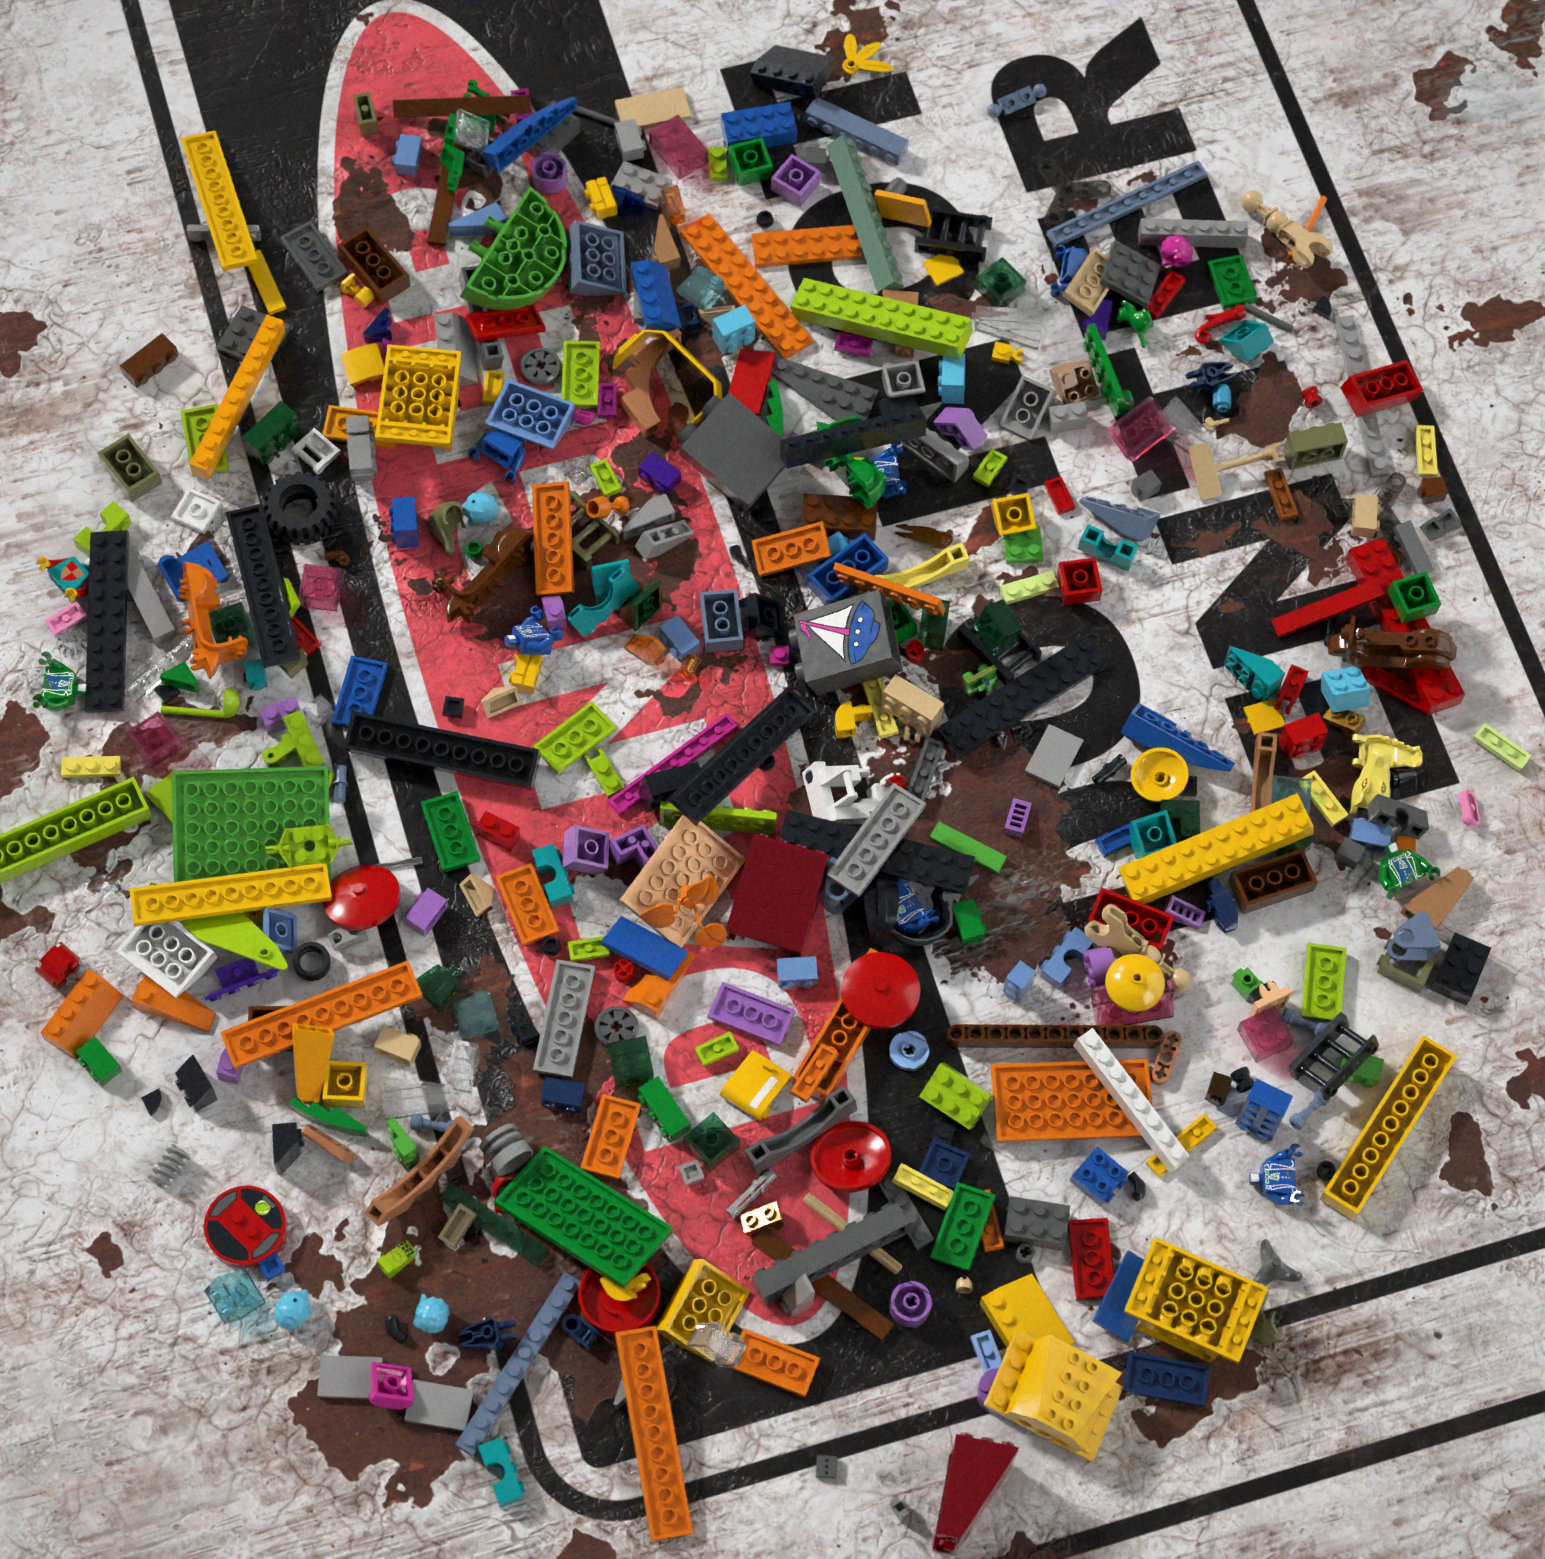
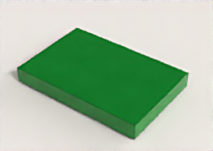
(1232, 281)

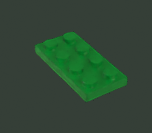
(450, 831)
(963, 1226)

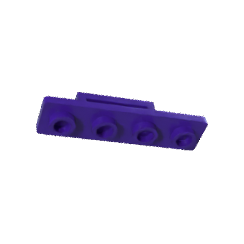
(237, 975)

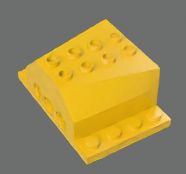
(419, 396)
(1194, 1303)
(1056, 1392)

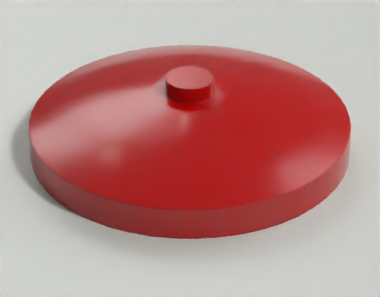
(362, 897)
(880, 990)
(851, 1156)

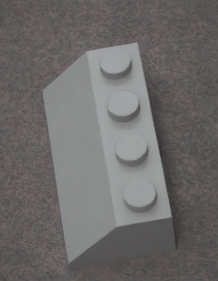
(455, 335)
(939, 454)

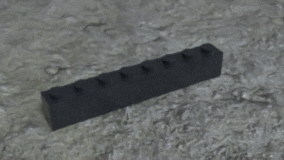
(852, 437)

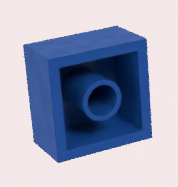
(404, 522)

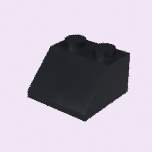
(764, 617)
(195, 1084)
(286, 1145)

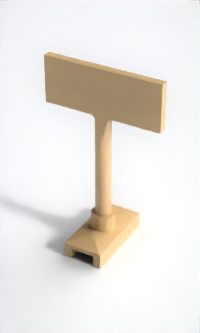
(1206, 470)

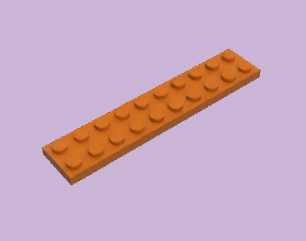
(746, 286)
(330, 1009)
(653, 1433)

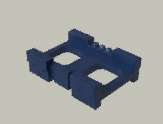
(687, 308)

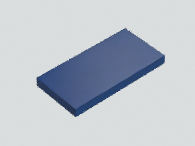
(359, 689)
(644, 948)
(1110, 1312)

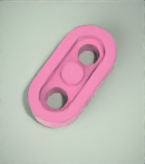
(1469, 808)

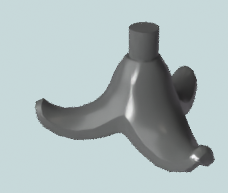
(1273, 1267)

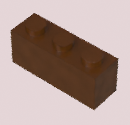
(149, 360)

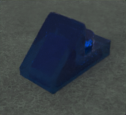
(627, 198)
(379, 328)

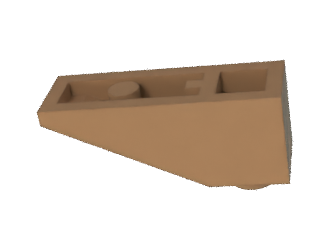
(664, 248)

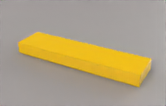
(266, 285)
(1189, 1139)

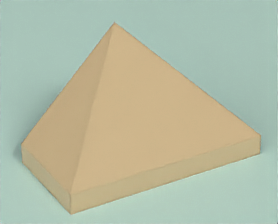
(712, 313)
(500, 700)
(477, 893)

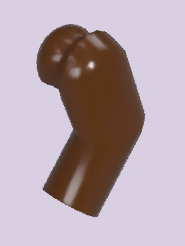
(1396, 554)
(337, 555)

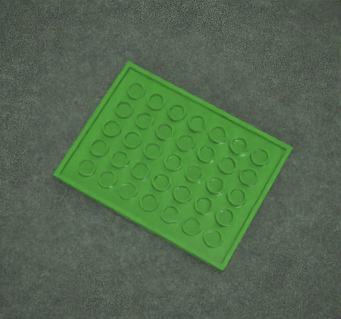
(233, 814)

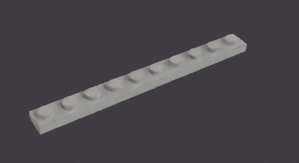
(1367, 424)

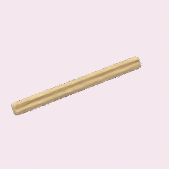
(839, 1223)

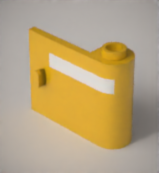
(755, 1085)

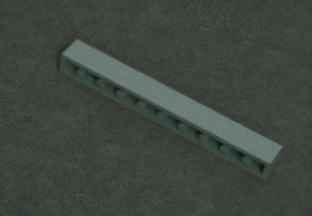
(865, 214)

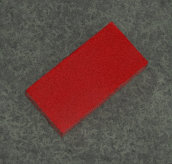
(1059, 495)

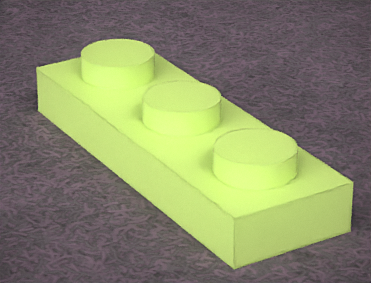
(1029, 587)
(1502, 747)

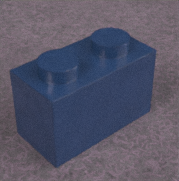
(562, 1095)

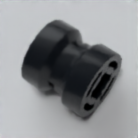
(1242, 1079)

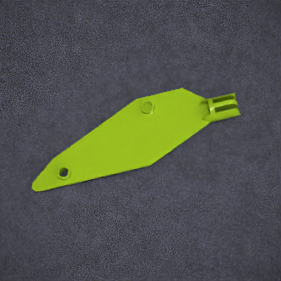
(237, 935)

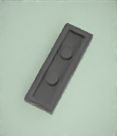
(1413, 548)

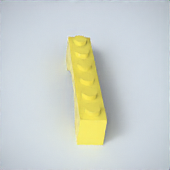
(943, 564)

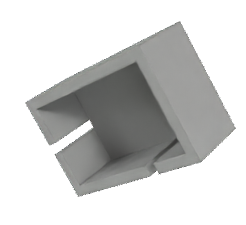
(361, 448)

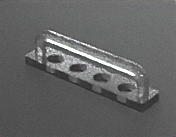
(135, 689)

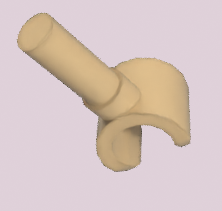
(1211, 424)

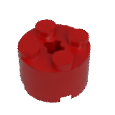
(58, 964)

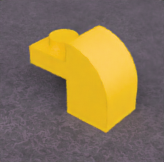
(847, 716)
(628, 1293)

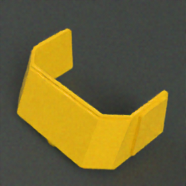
(637, 340)

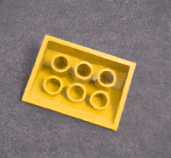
(701, 1298)
(1023, 1308)

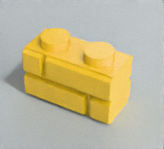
(601, 198)
(526, 672)

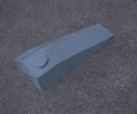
(1131, 522)

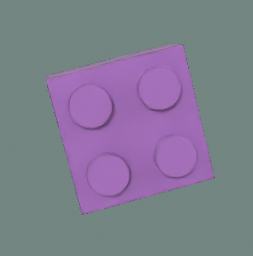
(795, 180)
(586, 850)

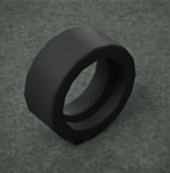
(309, 947)

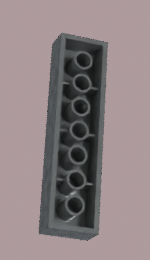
(831, 1253)

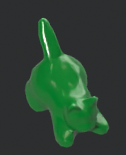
(1139, 320)

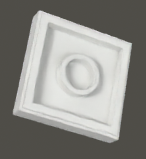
(196, 510)

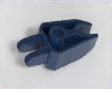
(1210, 375)
(1221, 906)
(487, 1335)

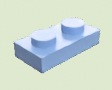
(986, 1350)

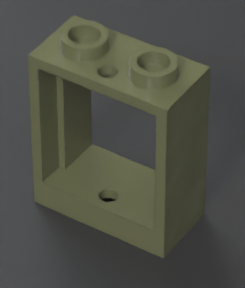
(1402, 977)

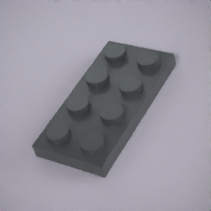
(314, 256)

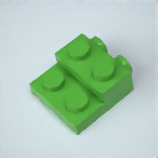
(404, 1148)

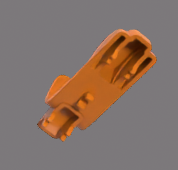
(200, 598)

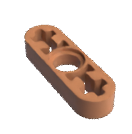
(1175, 1047)
(328, 1143)

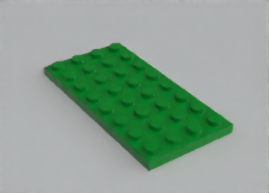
(583, 1216)

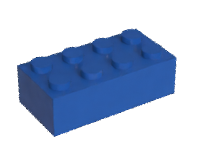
(770, 122)
(860, 555)
(1263, 1110)

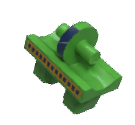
(982, 680)

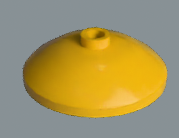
(1159, 764)
(1134, 994)

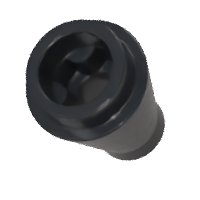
(1401, 776)

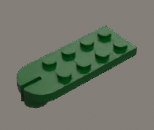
(1118, 400)

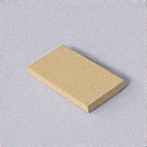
(654, 108)
(1085, 288)

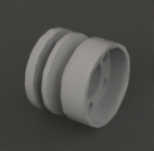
(506, 1149)

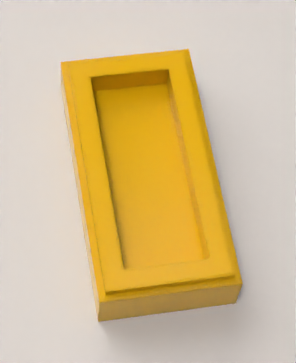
(492, 386)

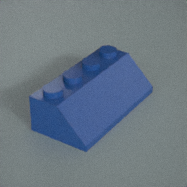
(655, 296)

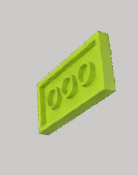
(581, 373)
(195, 424)
(575, 737)
(1323, 982)

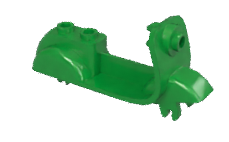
(858, 475)

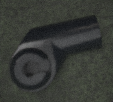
(1139, 1186)
(392, 1328)

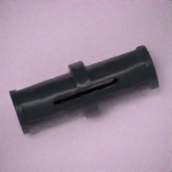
(1109, 770)

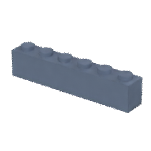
(864, 133)

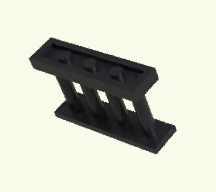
(954, 249)
(979, 648)
(1325, 1040)

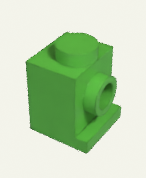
(1245, 988)

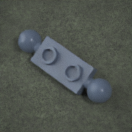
(1016, 100)

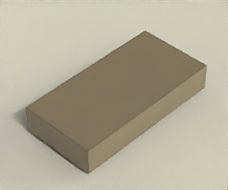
(457, 1225)

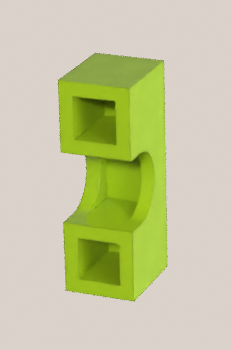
(115, 520)
(303, 739)

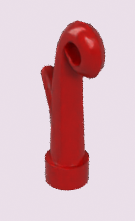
(1219, 319)

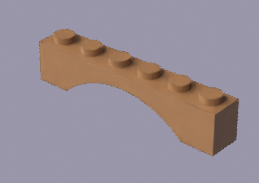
(1263, 770)

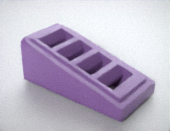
(1013, 830)
(1180, 904)

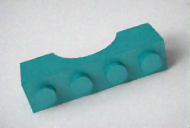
(587, 618)

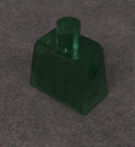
(439, 985)

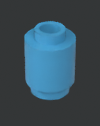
(1221, 398)

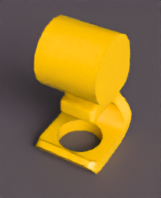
(362, 296)

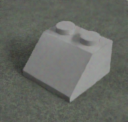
(902, 379)

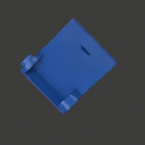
(173, 568)

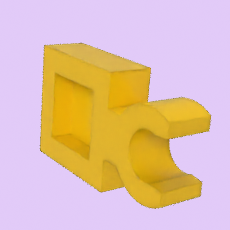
(1004, 353)

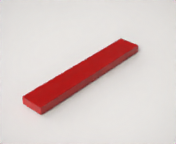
(1327, 608)

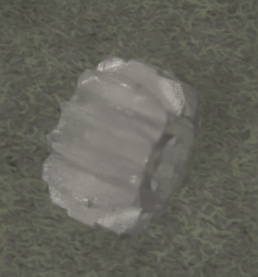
(66, 640)

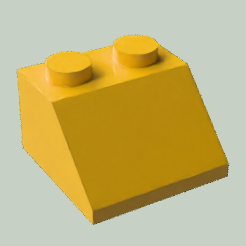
(1013, 514)

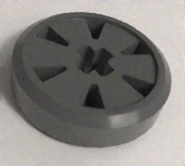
(545, 358)
(615, 1015)

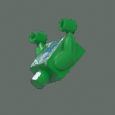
(59, 685)
(1402, 868)

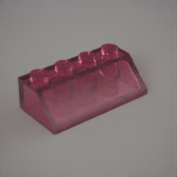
(1108, 1013)

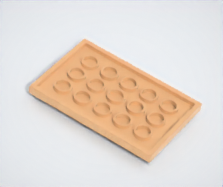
(682, 859)

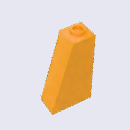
(311, 1057)

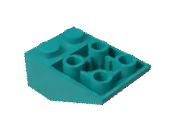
(1255, 672)

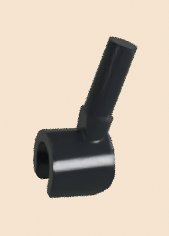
(736, 551)

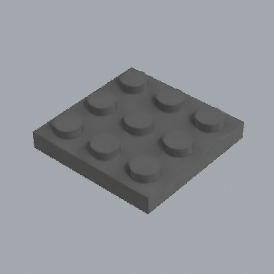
(1130, 274)
(242, 332)

